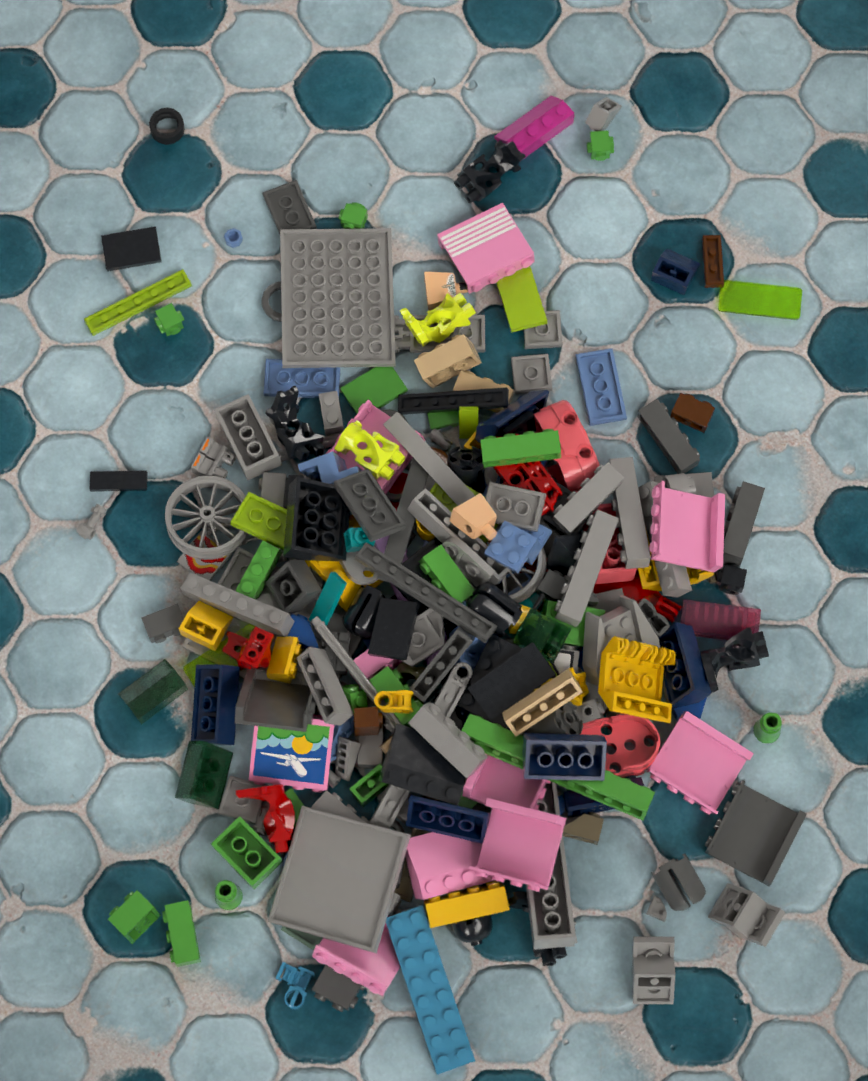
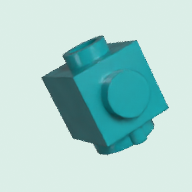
(355, 539)

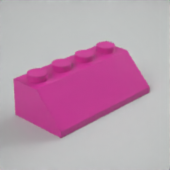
(538, 125)

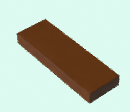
(712, 261)

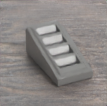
(346, 754)

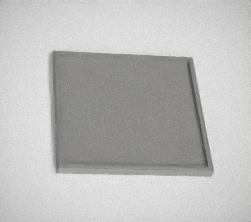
(339, 878)

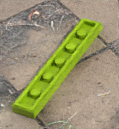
(138, 302)

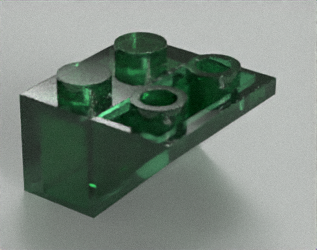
(544, 632)

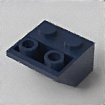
(674, 271)

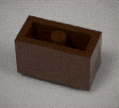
(692, 412)
(367, 721)

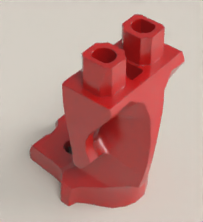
(254, 651)
(280, 817)

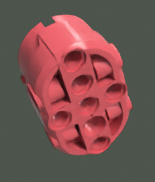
(577, 455)
(623, 730)

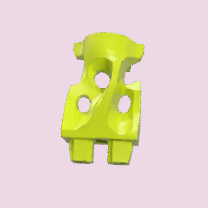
(447, 315)
(380, 456)

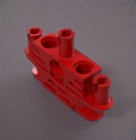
(536, 475)

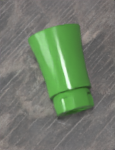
(766, 733)
(230, 901)

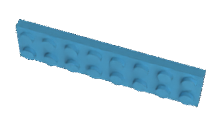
(429, 989)

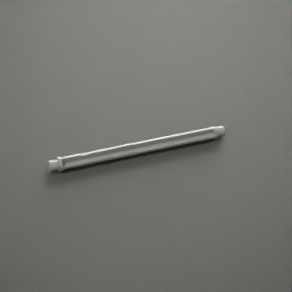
(351, 666)

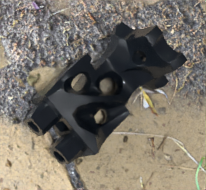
(504, 158)
(286, 417)
(743, 648)
(547, 955)

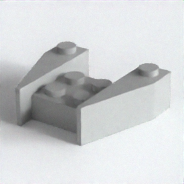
(621, 622)

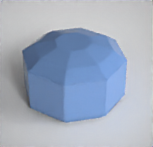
(233, 238)

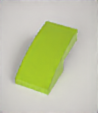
(467, 421)

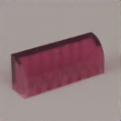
(718, 620)

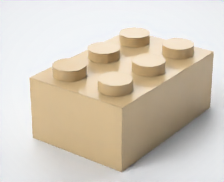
(447, 360)

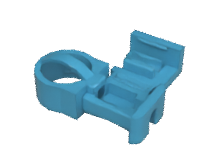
(298, 979)

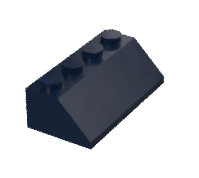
(498, 421)
(686, 680)
(215, 704)
(564, 756)
(579, 804)
(447, 819)

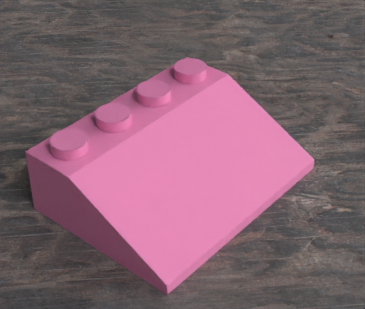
(442, 864)

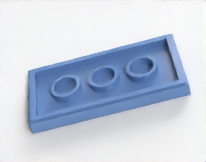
(308, 381)
(601, 387)

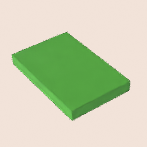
(377, 385)

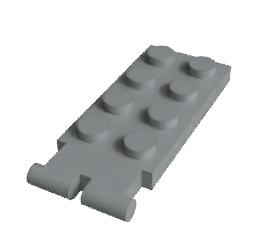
(405, 340)

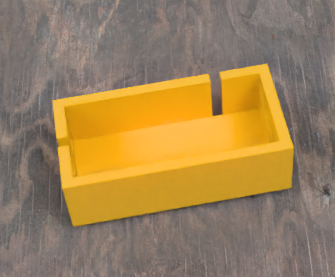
(466, 904)

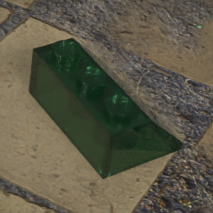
(153, 691)
(204, 774)

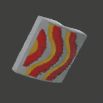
(200, 567)

